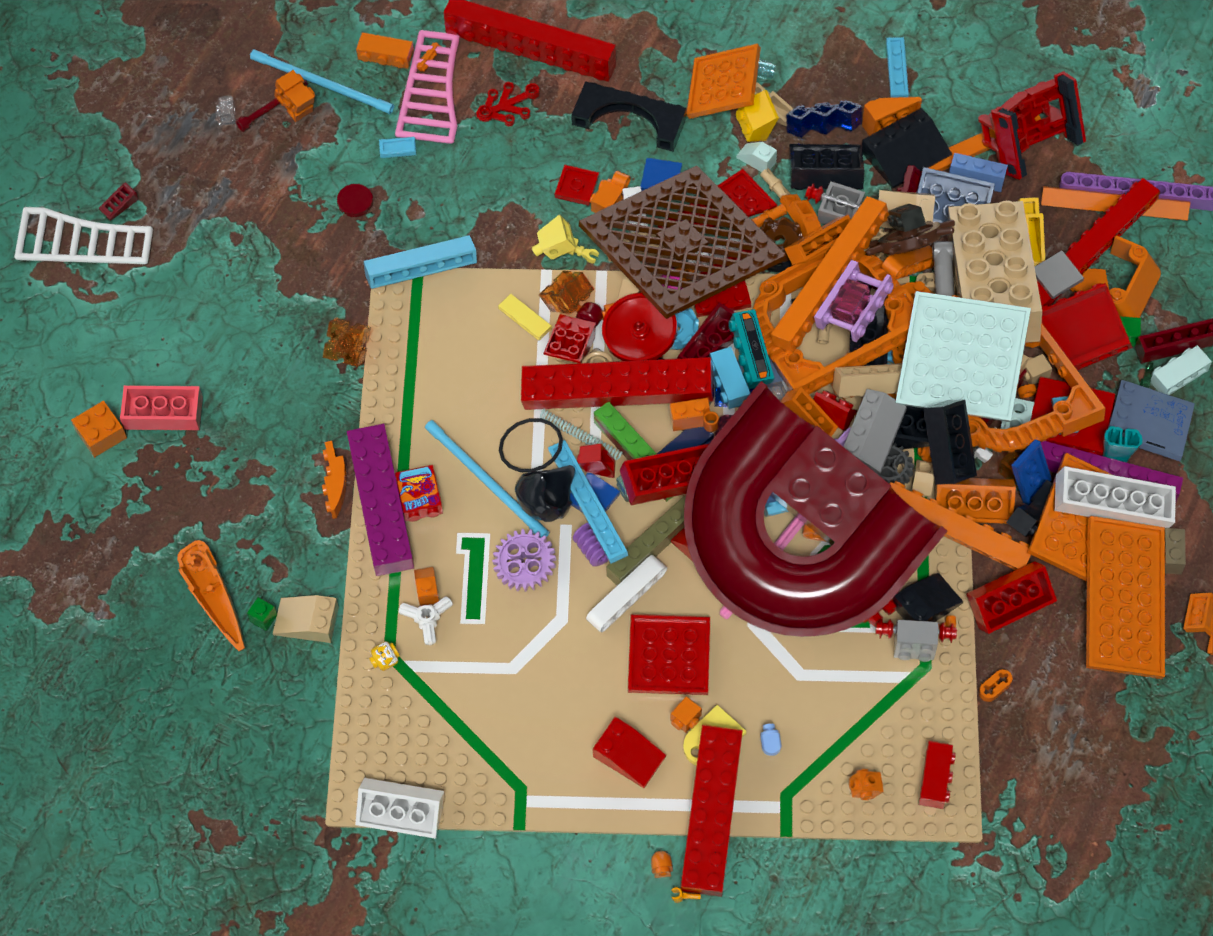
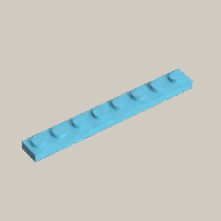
(591, 506)

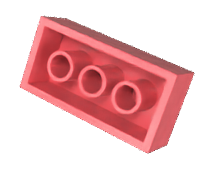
(161, 408)

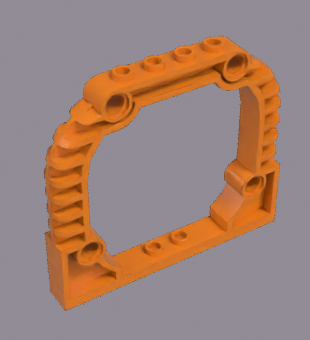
(811, 374)
(1068, 416)

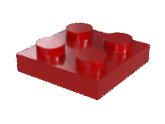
(576, 185)

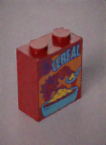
(419, 493)

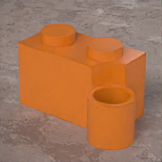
(609, 191)
(693, 415)

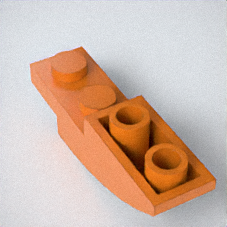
(801, 212)
(336, 480)

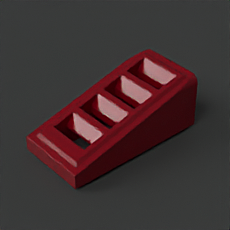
(114, 198)

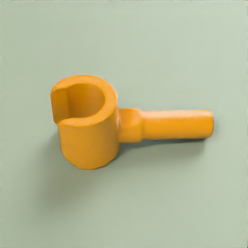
(683, 895)

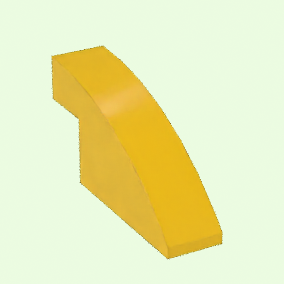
(1035, 228)

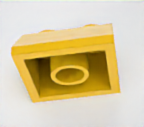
(758, 118)

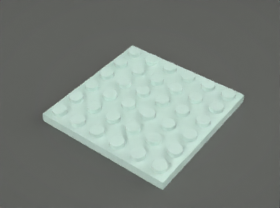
(963, 352)

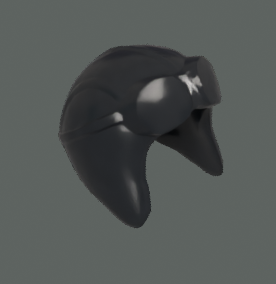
(545, 493)

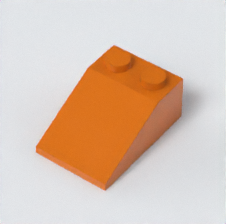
(885, 111)

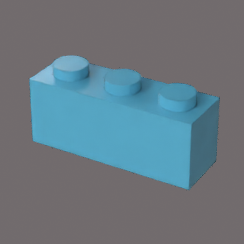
(729, 378)

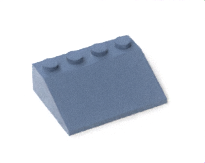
(953, 191)

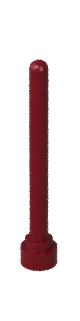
(244, 122)

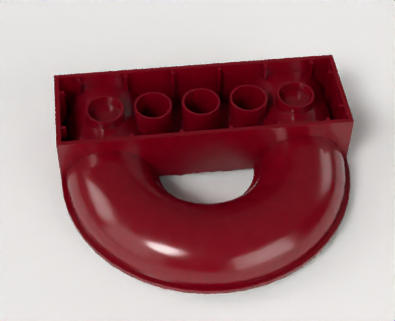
(782, 456)

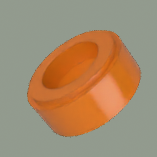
(1027, 391)

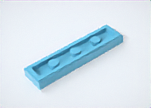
(897, 67)

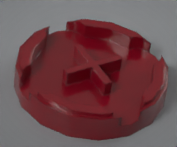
(354, 200)

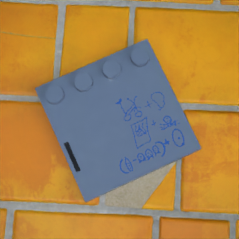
(1157, 417)

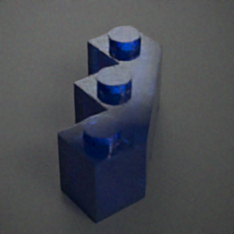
(824, 118)

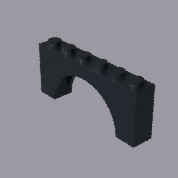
(600, 100)

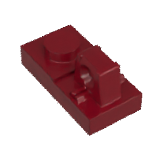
(911, 180)

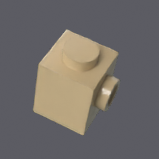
(1037, 368)

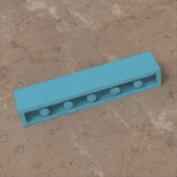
(420, 262)

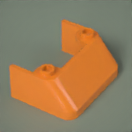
(1135, 298)

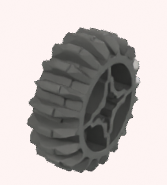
(895, 457)

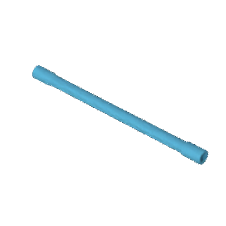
(377, 103)
(439, 434)

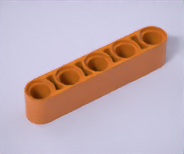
(908, 263)

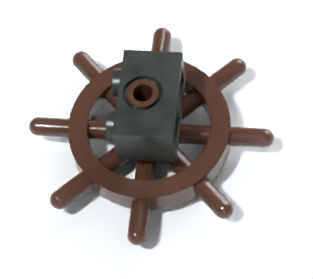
(911, 231)

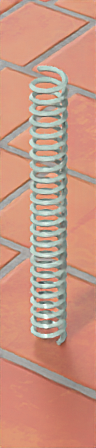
(574, 430)

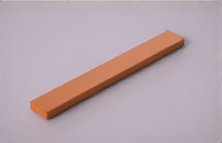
(969, 147)
(1102, 201)

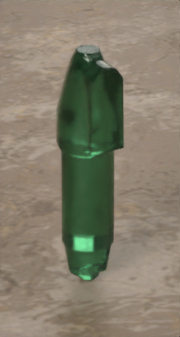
(1145, 382)

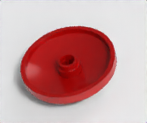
(637, 329)

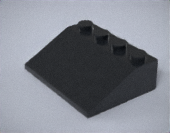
(904, 143)
(826, 163)

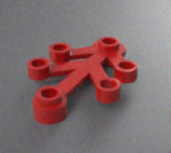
(507, 104)

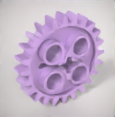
(524, 576)

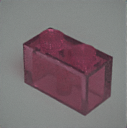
(850, 302)

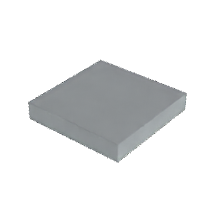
(1057, 274)

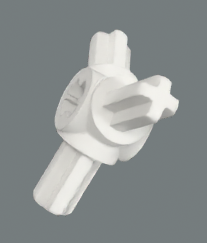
(426, 624)

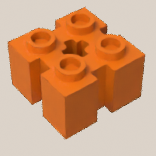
(294, 95)

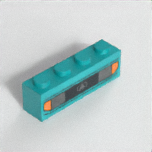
(751, 348)

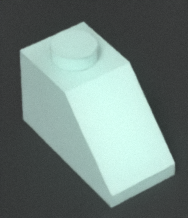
(758, 155)

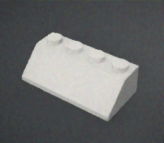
(399, 808)

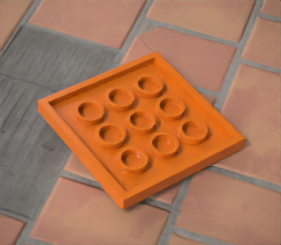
(723, 81)

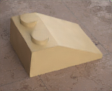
(897, 198)
(307, 618)

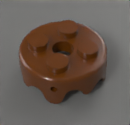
(782, 229)

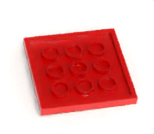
(669, 655)

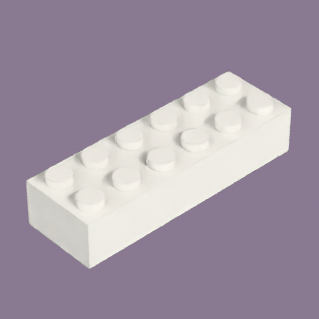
(1114, 497)

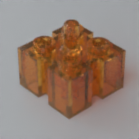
(567, 292)
(346, 342)

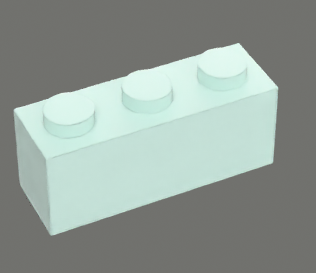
(1180, 370)

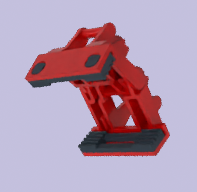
(1016, 123)

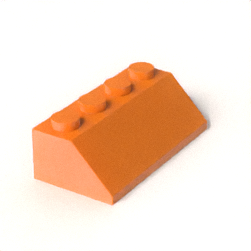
(980, 498)

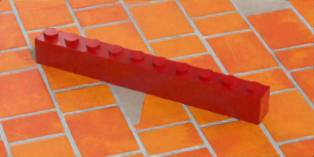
(1102, 234)

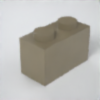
(1174, 551)

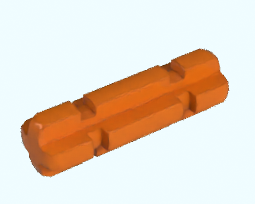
(429, 55)

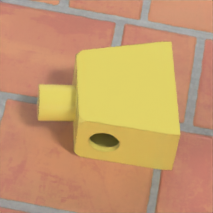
(555, 239)

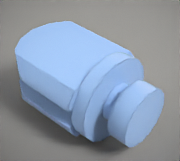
(770, 740)

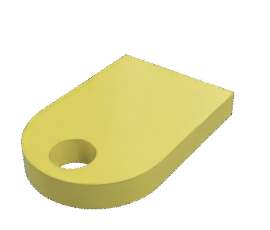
(716, 717)

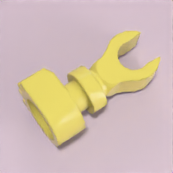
(584, 252)

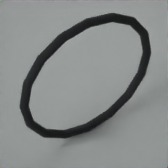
(523, 422)

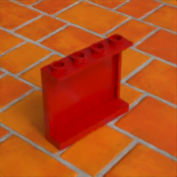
(1087, 326)
(1087, 439)

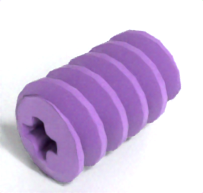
(589, 545)

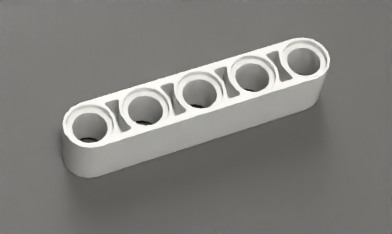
(626, 593)

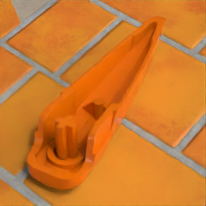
(207, 586)

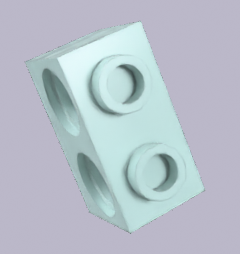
(1023, 406)

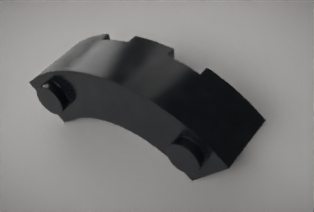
(1027, 516)

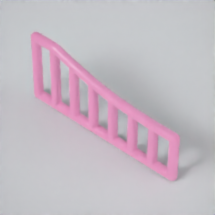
(448, 94)

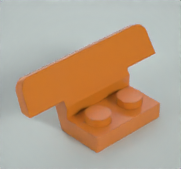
(1200, 616)

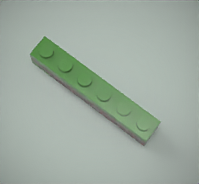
(621, 433)

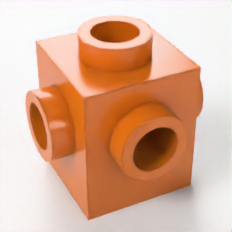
(866, 784)

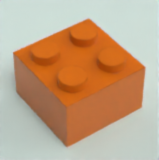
(98, 428)

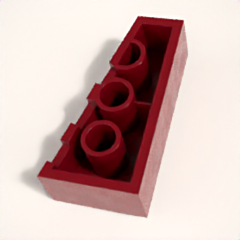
(711, 336)

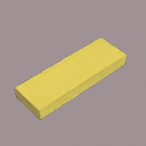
(525, 317)

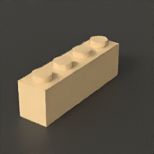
(857, 379)

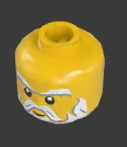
(384, 656)

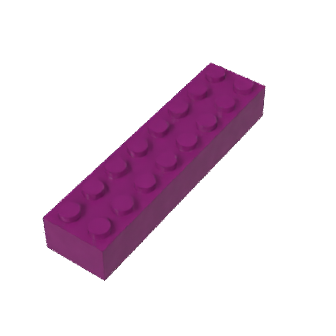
(380, 500)

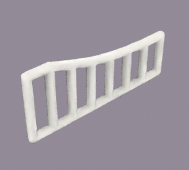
(78, 223)

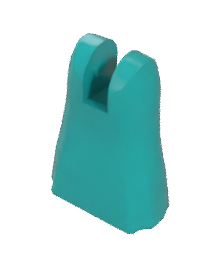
(1121, 447)

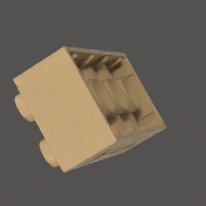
(995, 258)

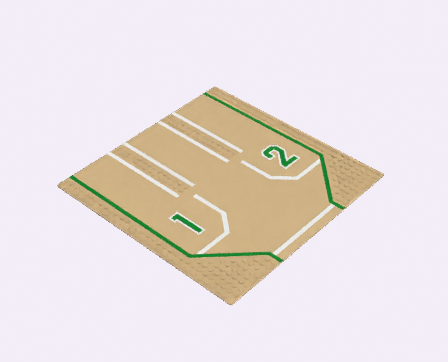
(528, 686)

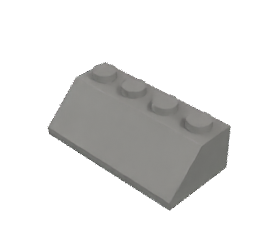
(875, 429)

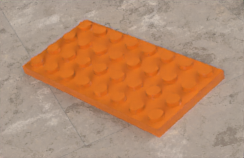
(1125, 597)

